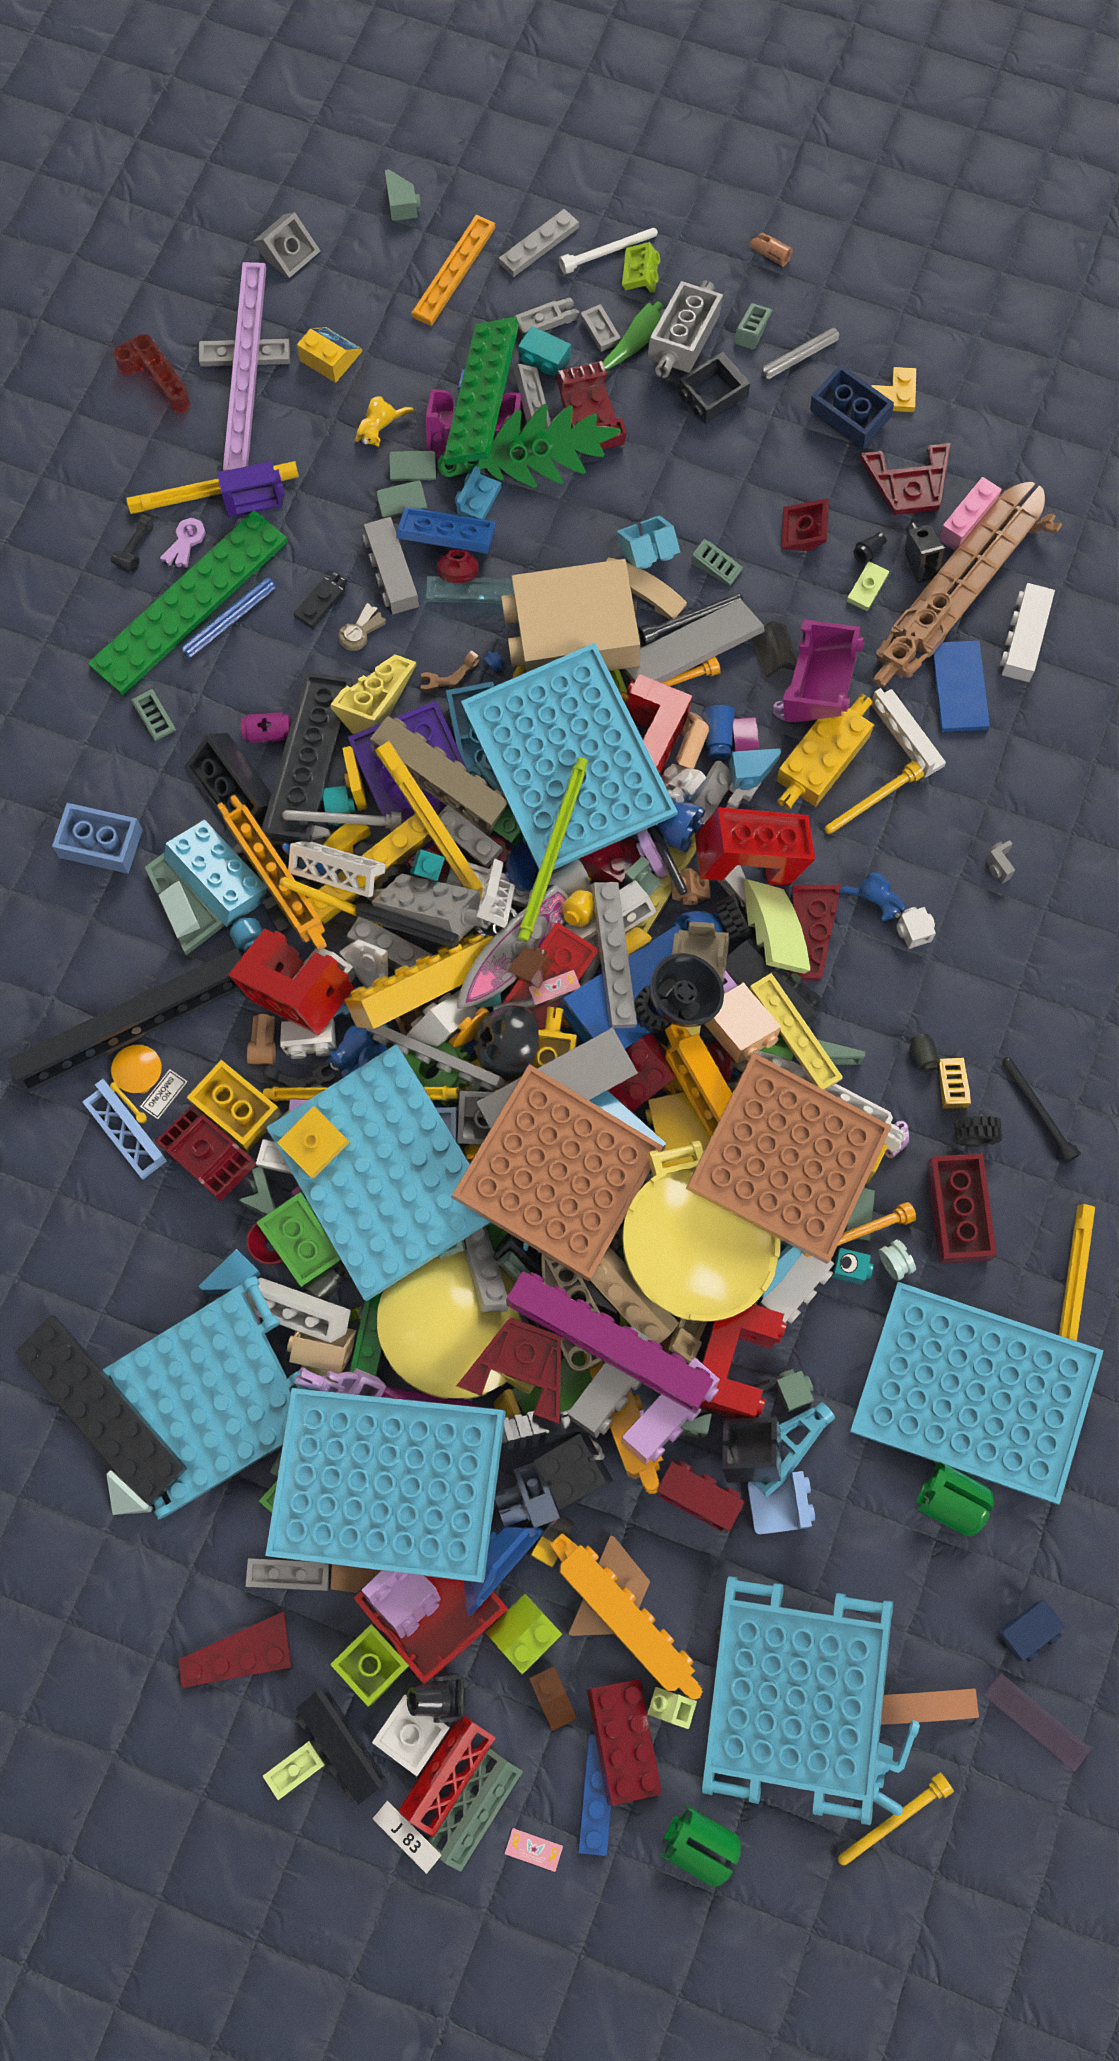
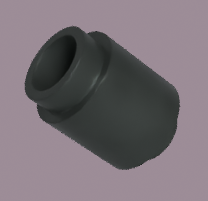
(924, 1053)
(324, 1284)

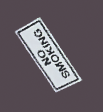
(163, 1094)

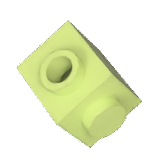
(666, 1707)

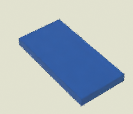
(446, 530)
(960, 687)

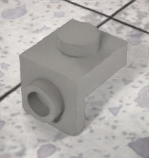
(998, 863)

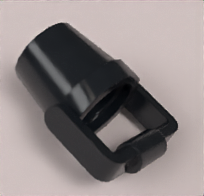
(434, 1699)

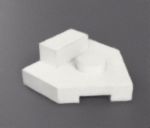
(367, 960)

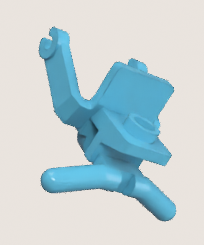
(886, 1763)

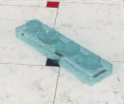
(475, 591)

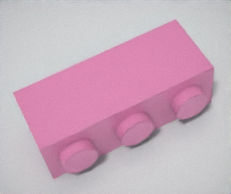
(969, 513)

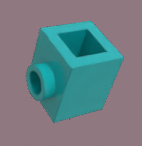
(337, 801)

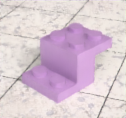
(402, 1599)

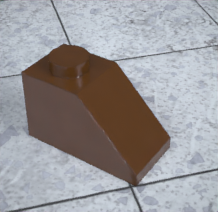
(531, 966)
(553, 1698)

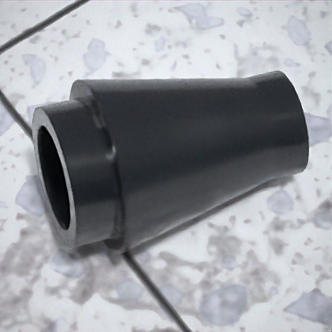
(868, 548)

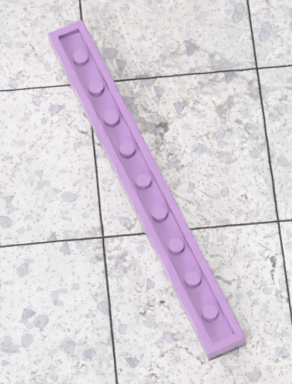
(244, 366)

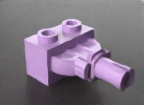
(346, 1382)

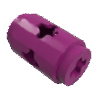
(254, 723)

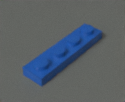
(595, 1810)

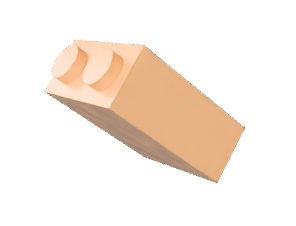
(743, 1024)

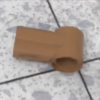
(262, 1046)

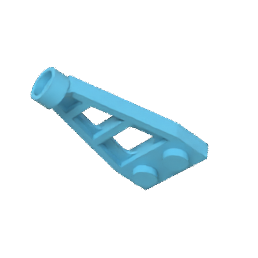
(797, 1452)

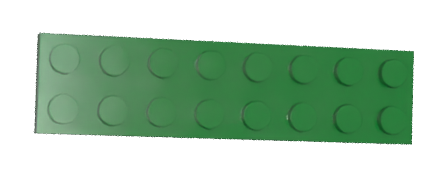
(481, 391)

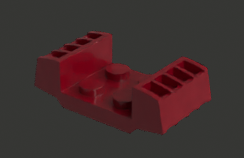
(586, 392)
(206, 1152)

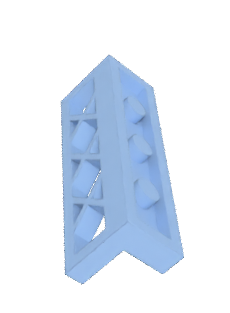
(129, 1121)

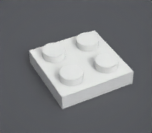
(409, 1737)

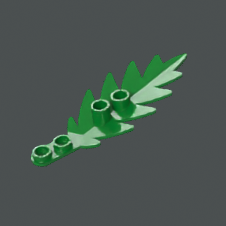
(537, 446)

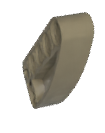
(550, 1274)

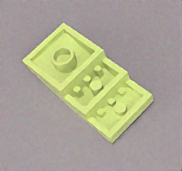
(776, 926)

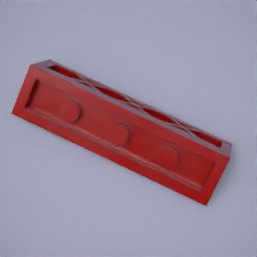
(453, 1748)

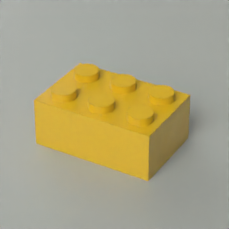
(234, 1105)

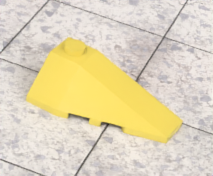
(373, 696)

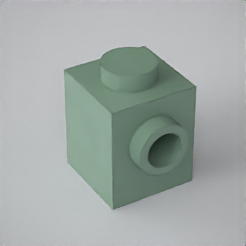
(794, 1390)

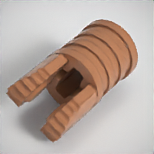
(772, 249)

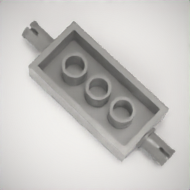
(684, 327)
(431, 903)

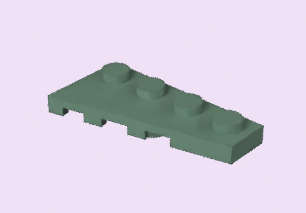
(163, 877)

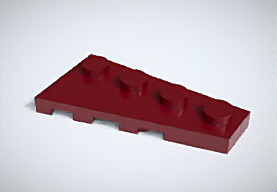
(816, 912)
(245, 1653)

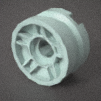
(897, 1260)

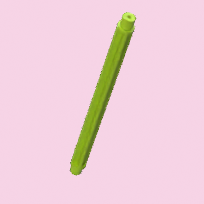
(551, 853)

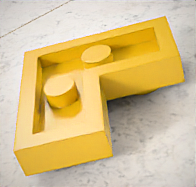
(902, 389)

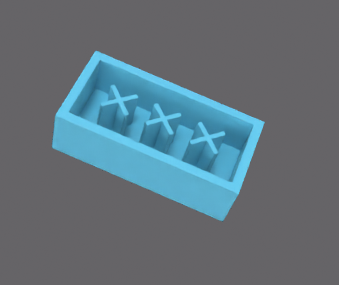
(215, 873)

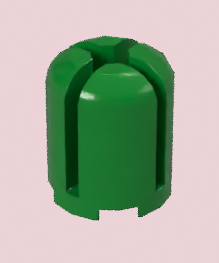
(956, 1500)
(694, 1860)

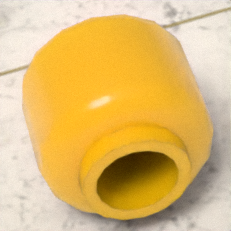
(579, 908)

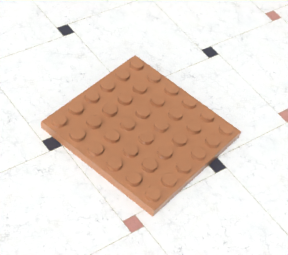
(789, 1158)
(557, 1172)

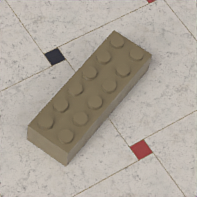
(441, 776)

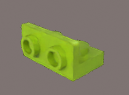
(641, 267)

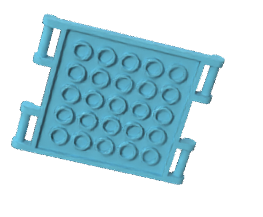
(211, 1391)
(798, 1699)

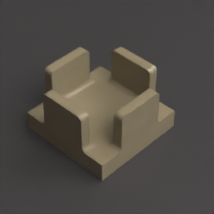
(705, 943)

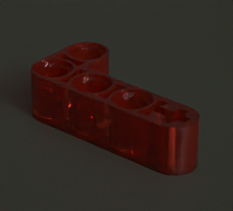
(144, 353)

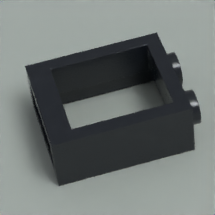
(731, 376)

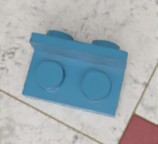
(477, 495)

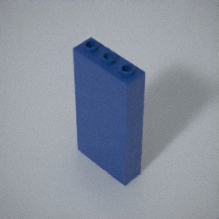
(587, 1006)

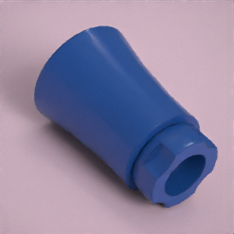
(720, 724)

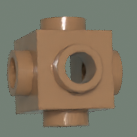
(697, 888)

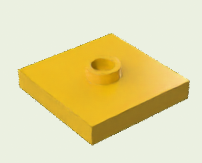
(353, 778)
(313, 1142)

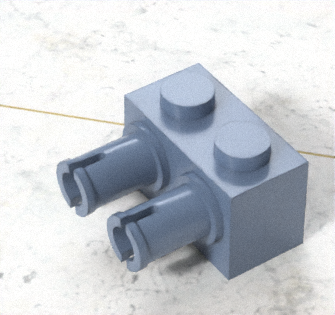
(535, 1497)

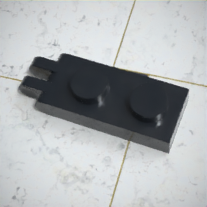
(321, 600)

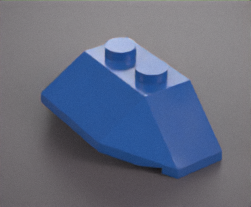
(503, 1554)

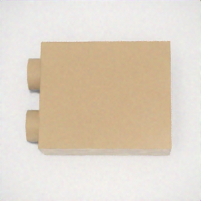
(571, 610)

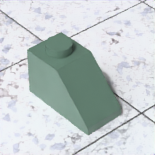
(401, 197)

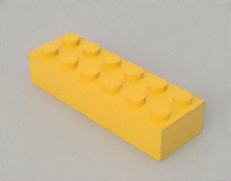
(415, 984)

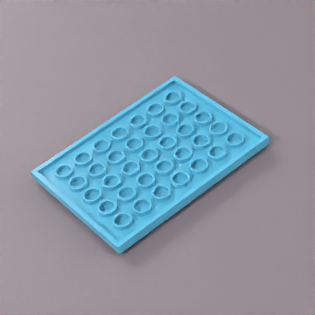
(532, 740)
(393, 1183)
(977, 1392)
(387, 1484)

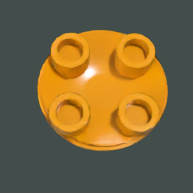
(468, 1028)
(136, 1069)

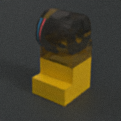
(555, 1528)

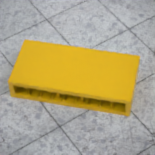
(676, 1124)

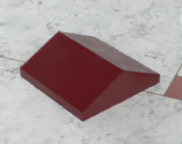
(805, 525)

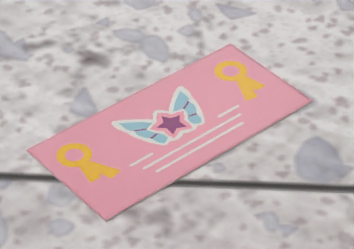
(555, 987)
(533, 1850)

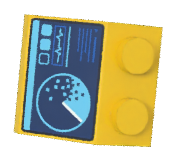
(327, 352)

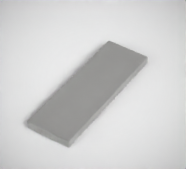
(696, 642)
(585, 1070)

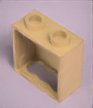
(321, 1354)

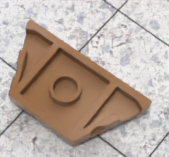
(628, 1576)

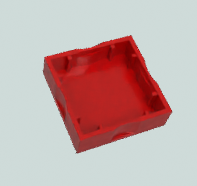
(444, 1632)

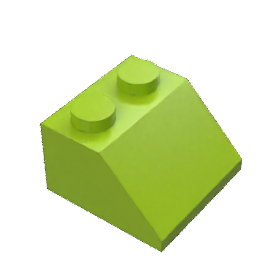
(523, 1633)
(369, 1665)

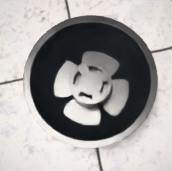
(686, 990)
(507, 1041)

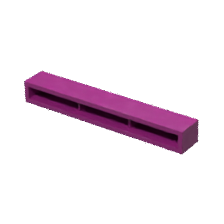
(609, 1341)

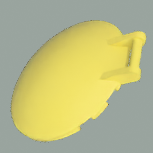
(690, 1251)
(436, 1328)

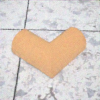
(694, 735)

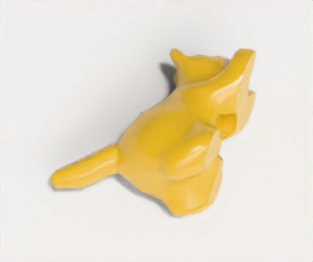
(378, 417)

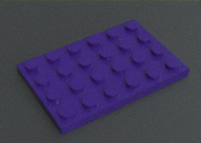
(389, 798)

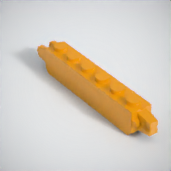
(271, 870)
(698, 1075)
(621, 1424)
(624, 1618)

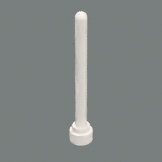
(570, 262)

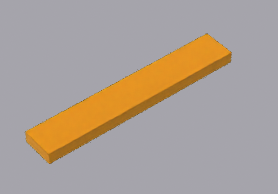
(453, 270)

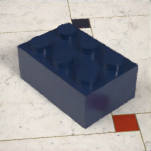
(851, 406)

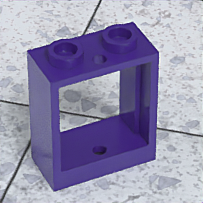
(253, 499)

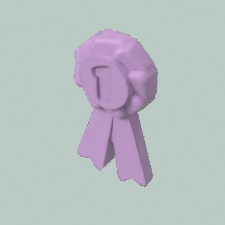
(189, 534)

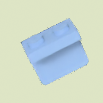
(784, 1508)

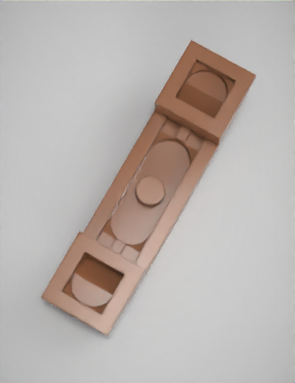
(929, 1706)

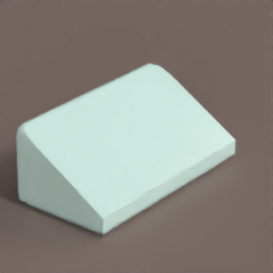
(179, 910)

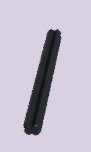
(407, 925)

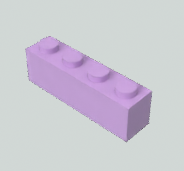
(662, 1423)

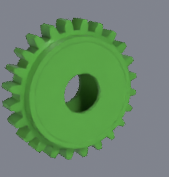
(442, 1078)

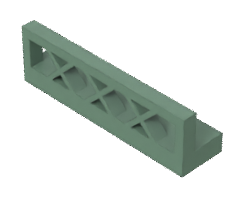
(477, 1811)

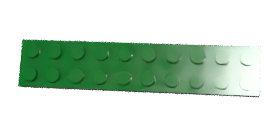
(187, 603)

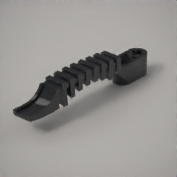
(533, 1427)

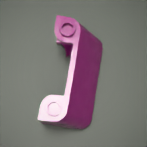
(441, 413)
(822, 671)

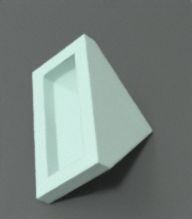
(123, 1498)

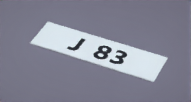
(407, 1837)

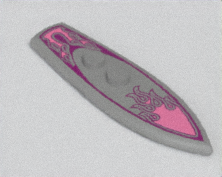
(490, 969)

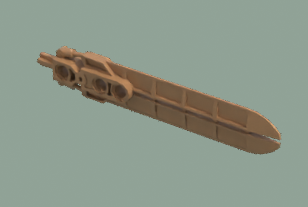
(909, 629)

